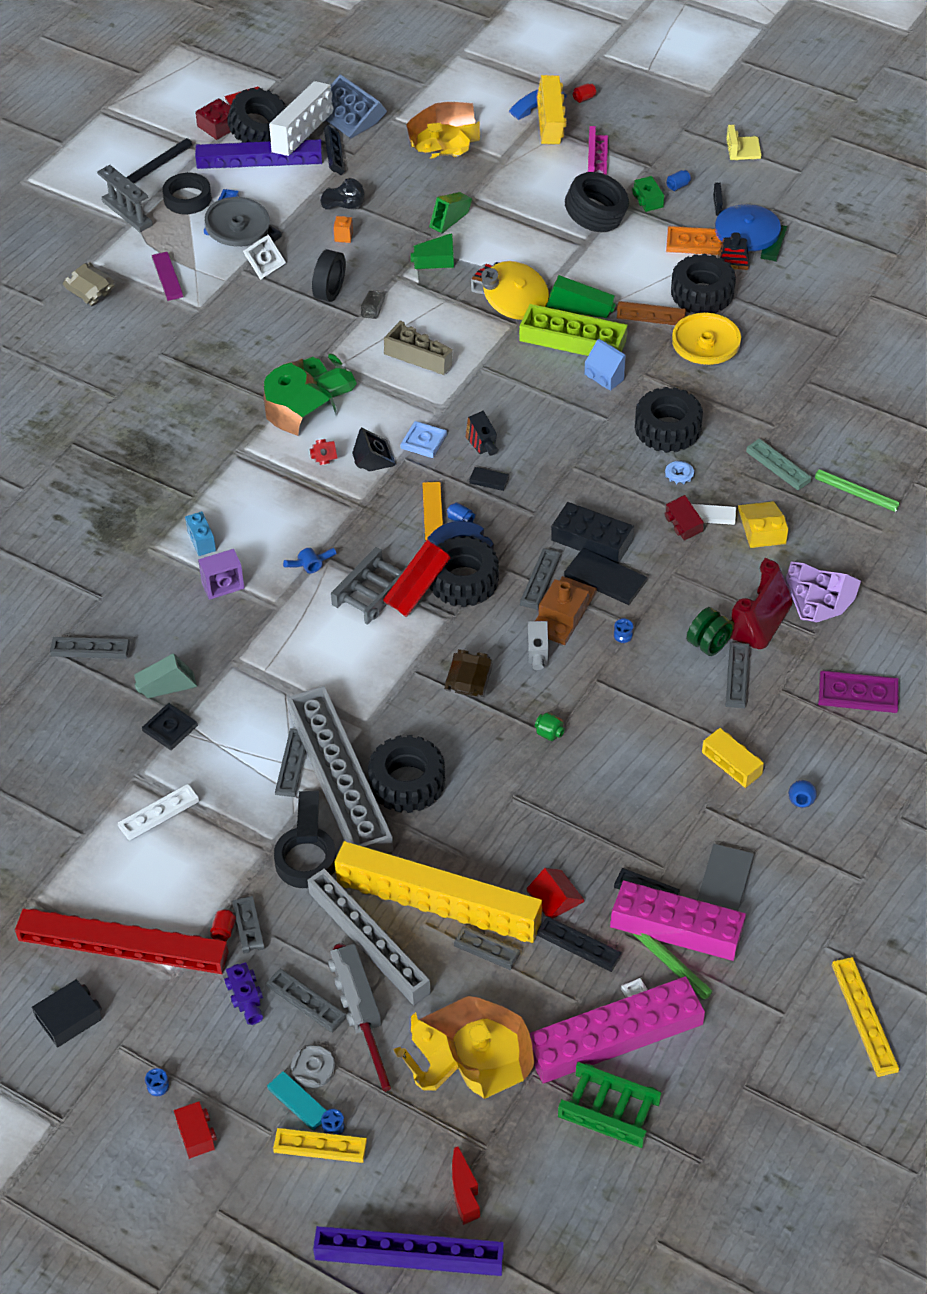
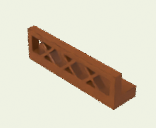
(649, 313)

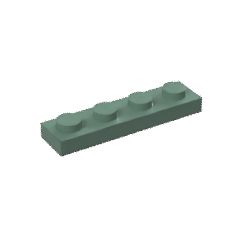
(778, 464)

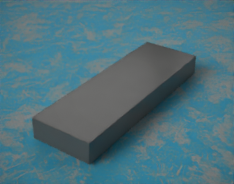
(487, 948)

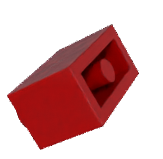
(194, 1129)

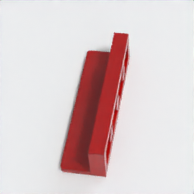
(416, 578)

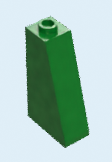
(579, 298)

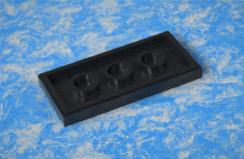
(605, 576)

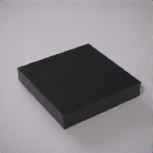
(169, 726)

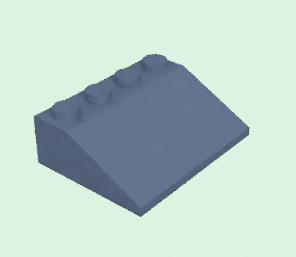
(353, 108)

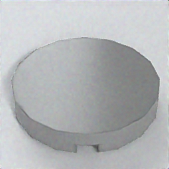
(313, 1066)

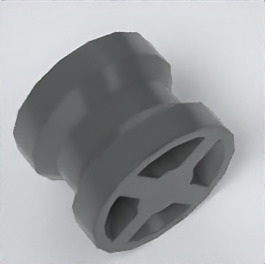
(487, 282)

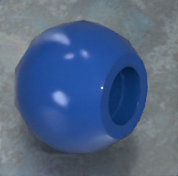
(803, 792)

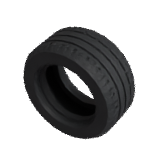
(602, 189)

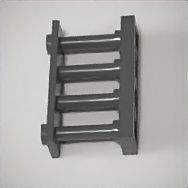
(124, 207)
(354, 581)

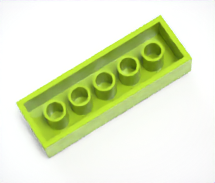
(569, 330)

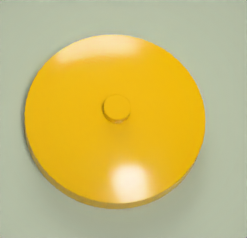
(517, 289)
(706, 338)

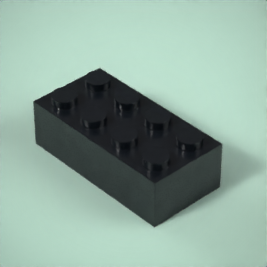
(593, 531)

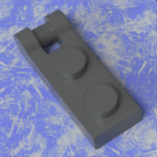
(248, 924)

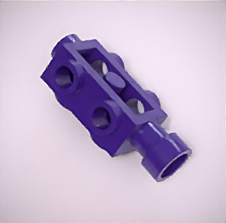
(241, 980)

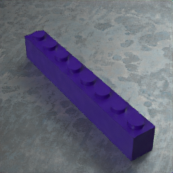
(255, 155)
(408, 1251)

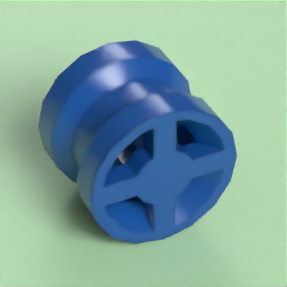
(619, 627)
(157, 1076)
(332, 1117)

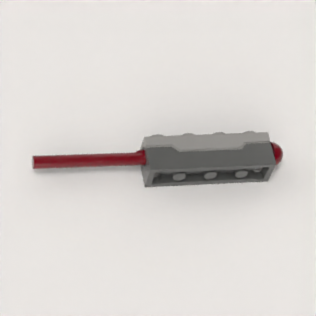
(358, 1000)

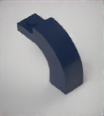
(461, 529)

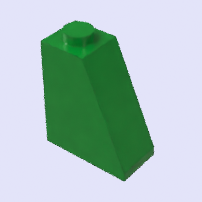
(449, 210)
(434, 253)

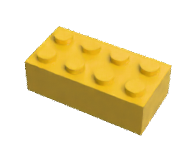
(550, 109)

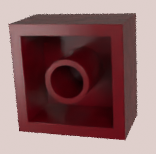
(214, 119)

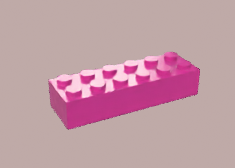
(678, 920)

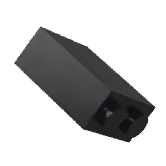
(67, 1012)

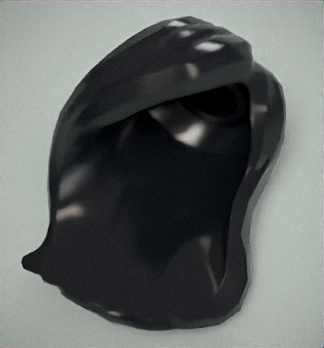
(347, 195)

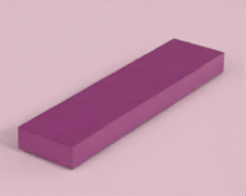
(167, 276)

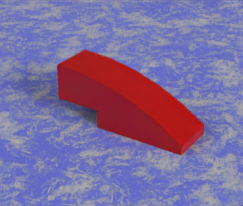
(464, 1188)

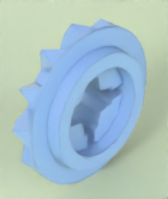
(679, 466)

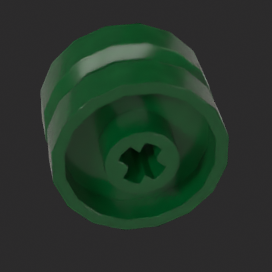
(710, 631)

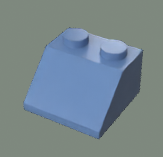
(605, 365)

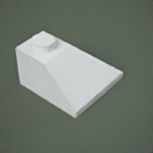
(264, 256)

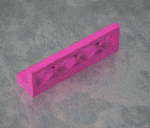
(593, 156)

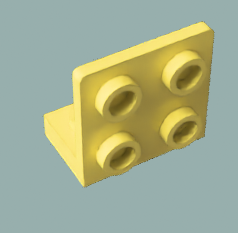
(742, 147)

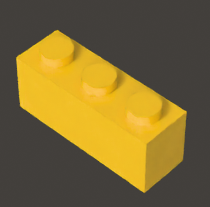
(732, 757)

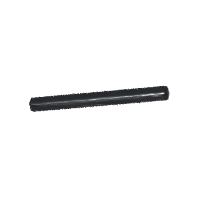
(160, 160)

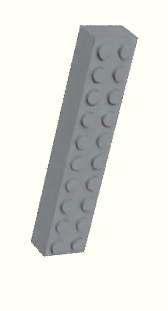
(339, 771)

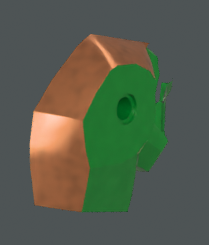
(302, 387)

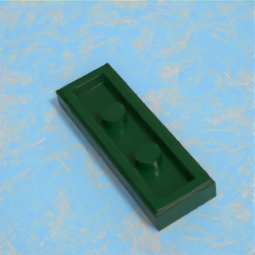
(772, 252)

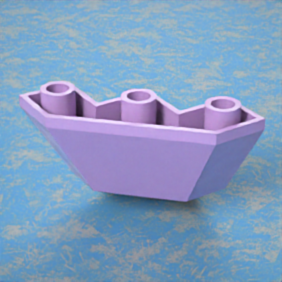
(820, 593)

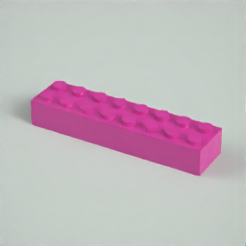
(616, 1029)

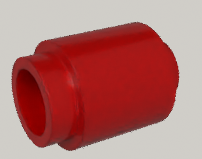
(584, 92)
(223, 925)

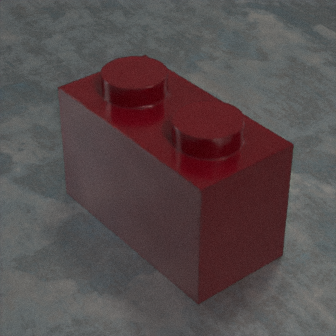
(684, 518)

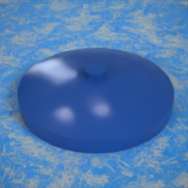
(752, 222)

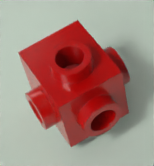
(330, 451)

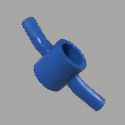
(309, 560)

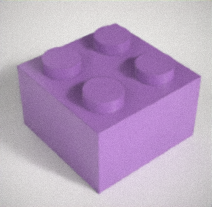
(221, 574)

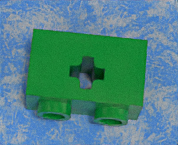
(648, 193)

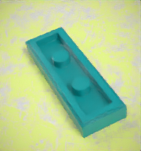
(297, 1100)

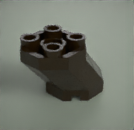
(469, 673)

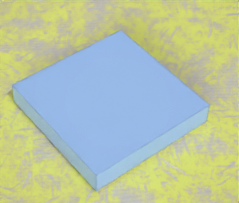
(423, 439)

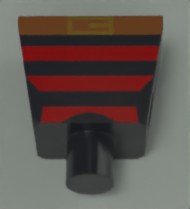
(735, 251)
(481, 433)

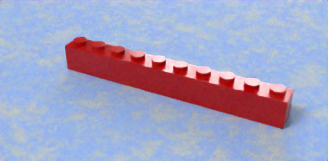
(122, 940)

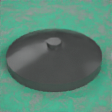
(237, 221)

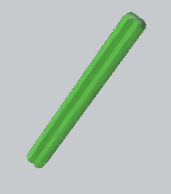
(857, 490)
(674, 964)

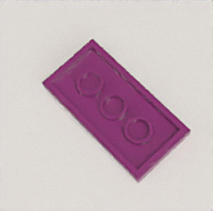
(858, 691)

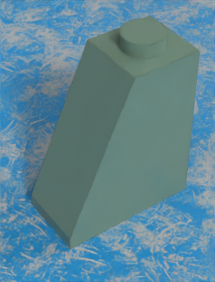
(165, 677)

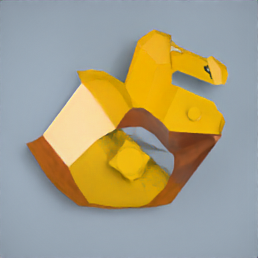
(444, 129)
(476, 1038)

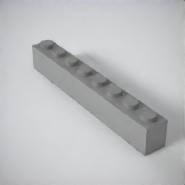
(369, 937)

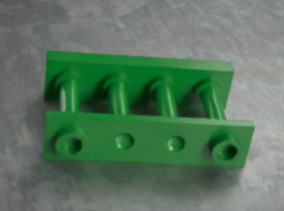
(612, 1125)

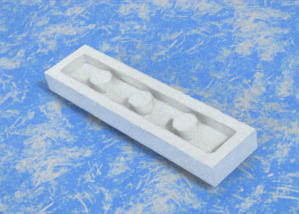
(158, 812)

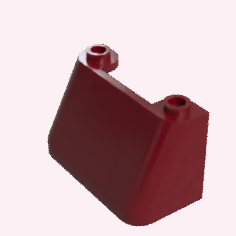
(759, 619)

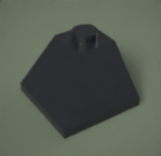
(372, 451)

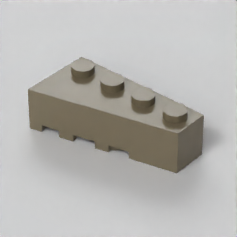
(417, 349)

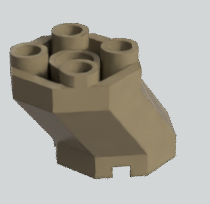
(89, 283)

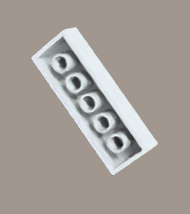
(301, 118)

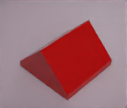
(555, 891)

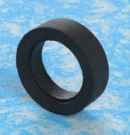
(191, 205)
(328, 275)
(300, 878)

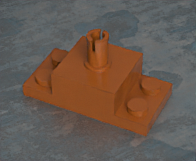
(564, 607)

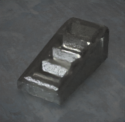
(372, 304)

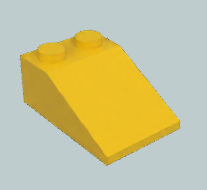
(763, 524)

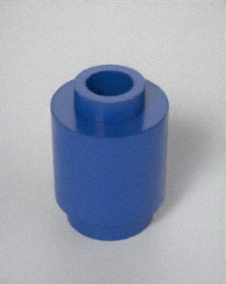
(678, 180)
(460, 513)

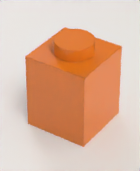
(343, 229)

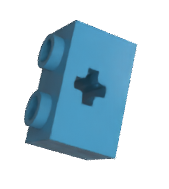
(200, 533)

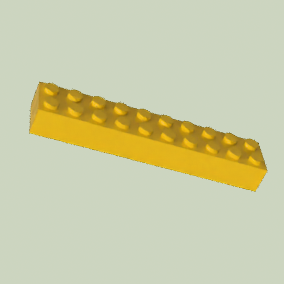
(438, 892)

